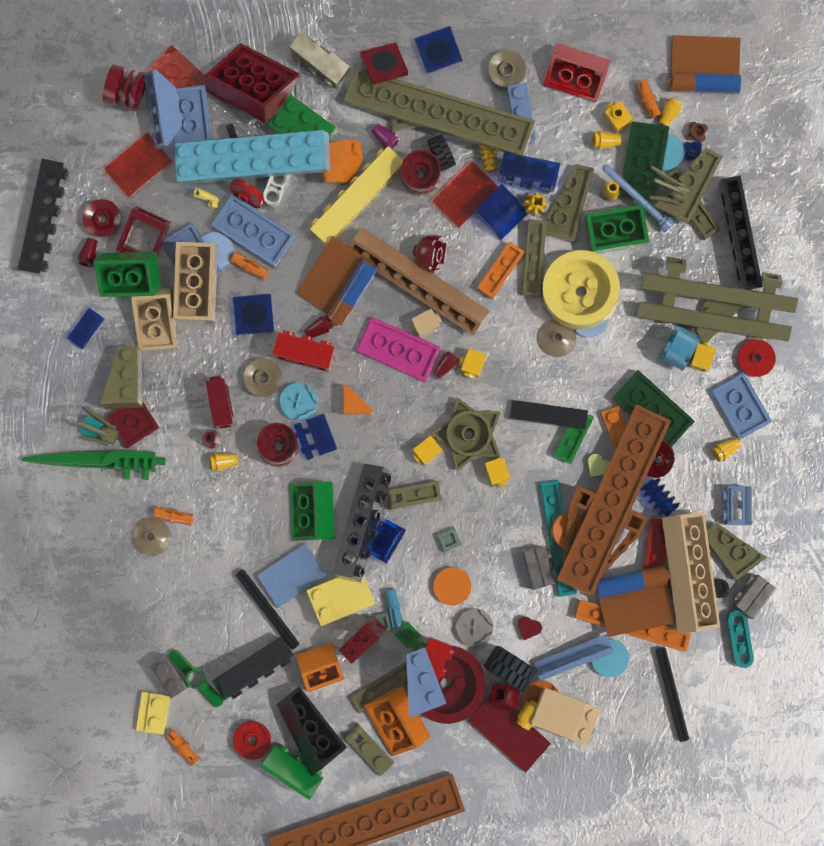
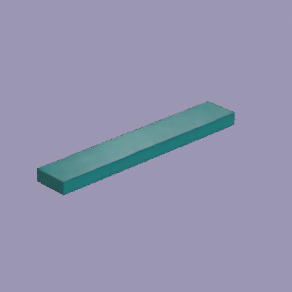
(552, 509)

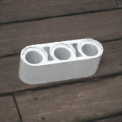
(278, 189)

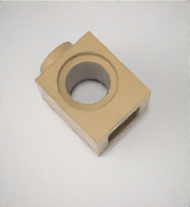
(426, 322)

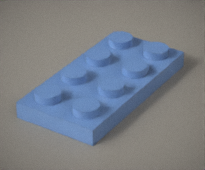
(253, 230)

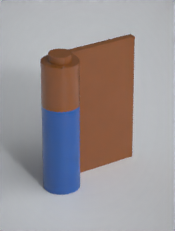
(705, 64)
(338, 280)
(636, 601)

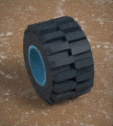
(510, 668)

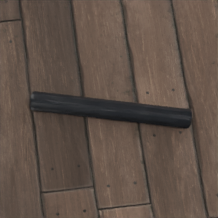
(267, 609)
(672, 694)

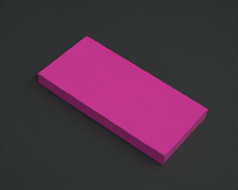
(398, 349)

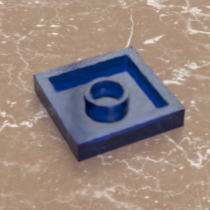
(438, 50)
(253, 314)

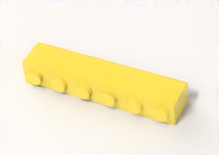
(357, 196)

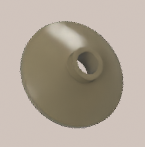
(510, 60)
(550, 345)
(258, 368)
(161, 536)

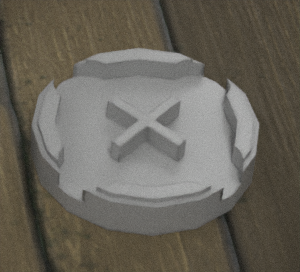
(474, 627)

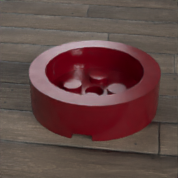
(466, 689)

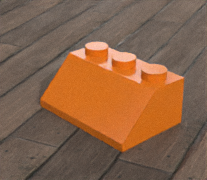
(393, 723)

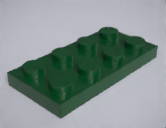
(645, 149)
(643, 392)

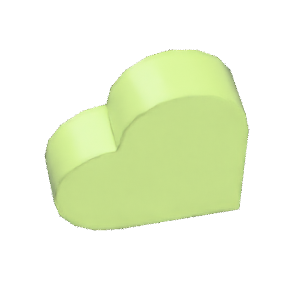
(597, 465)

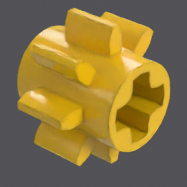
(538, 200)

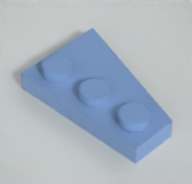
(423, 686)

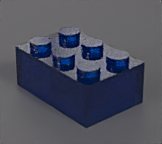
(528, 173)

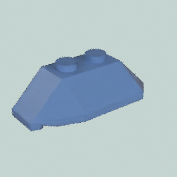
(162, 108)

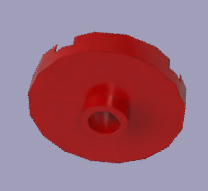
(247, 194)
(746, 358)
(247, 749)

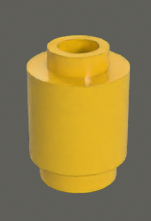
(526, 714)

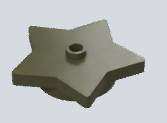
(482, 428)

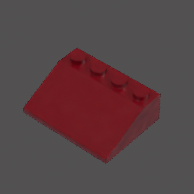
(251, 82)

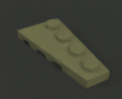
(697, 179)
(569, 205)

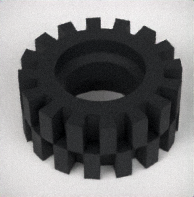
(442, 151)

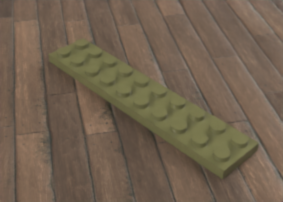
(441, 113)

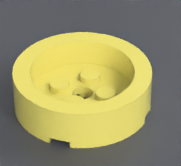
(575, 271)

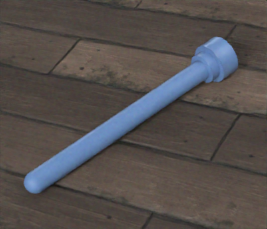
(664, 222)

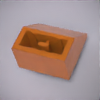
(320, 667)

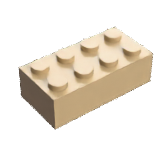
(195, 281)

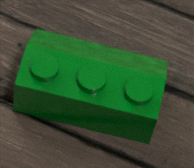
(311, 511)
(292, 771)

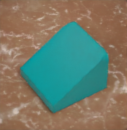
(94, 423)

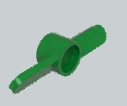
(204, 688)

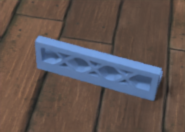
(573, 657)

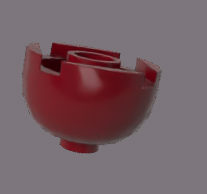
(430, 253)

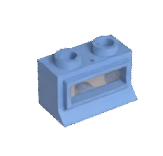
(737, 505)

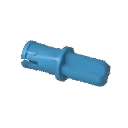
(394, 608)

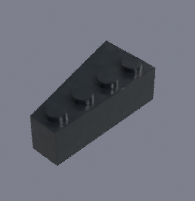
(255, 666)
(310, 731)

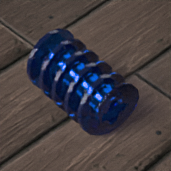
(659, 497)

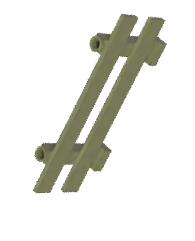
(765, 300)

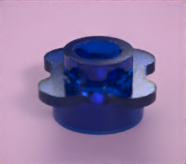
(697, 146)

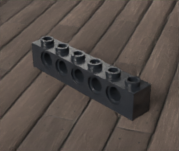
(46, 171)
(740, 233)
(358, 514)

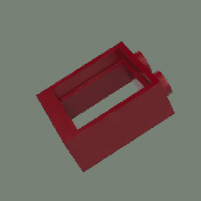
(149, 218)
(220, 402)
(362, 640)

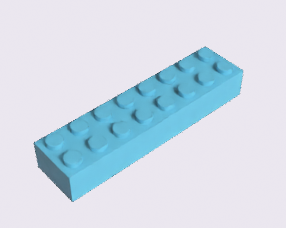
(252, 157)

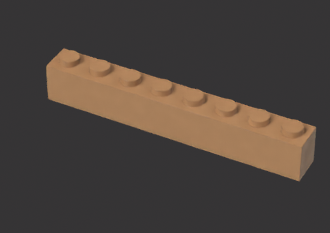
(420, 283)

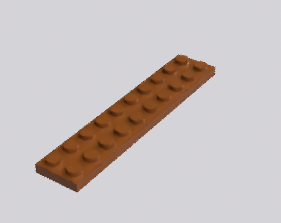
(613, 500)
(380, 817)

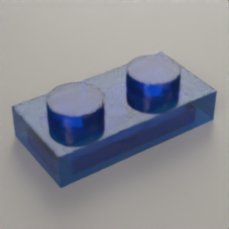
(86, 328)

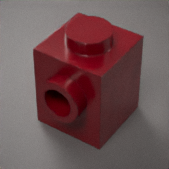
(505, 697)

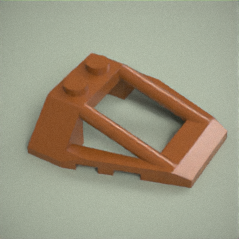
(583, 498)

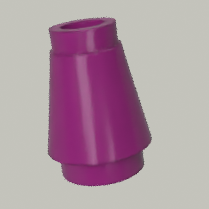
(385, 136)

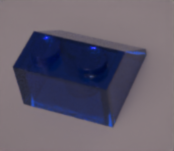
(500, 212)
(386, 540)

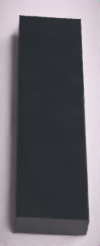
(549, 414)

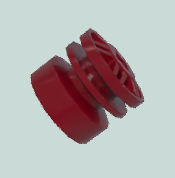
(119, 87)
(420, 161)
(283, 435)

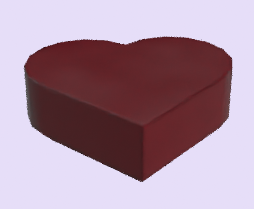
(528, 627)

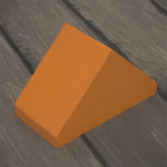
(354, 404)

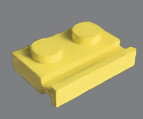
(153, 712)

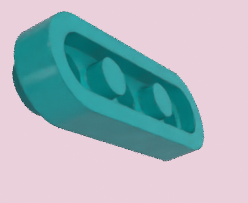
(743, 647)

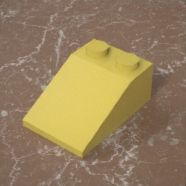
(339, 598)

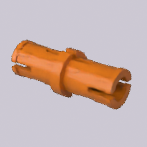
(648, 98)
(249, 265)
(173, 516)
(182, 747)

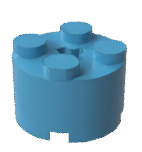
(679, 347)

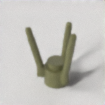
(678, 191)
(109, 435)

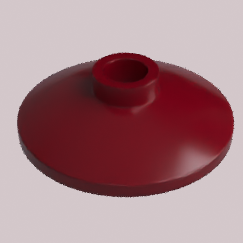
(92, 216)
(667, 455)

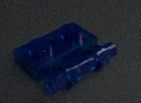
(321, 435)

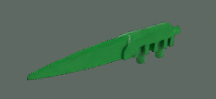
(103, 459)

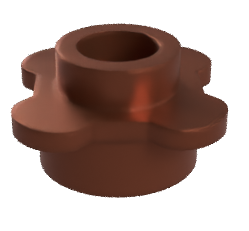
(702, 128)

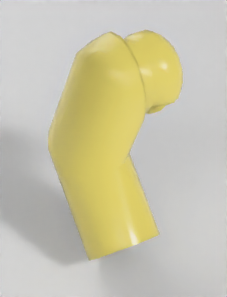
(206, 196)

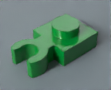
(408, 636)

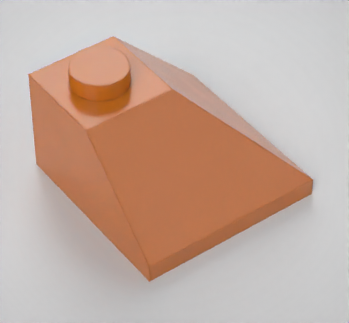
(344, 161)

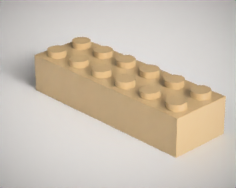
(691, 572)

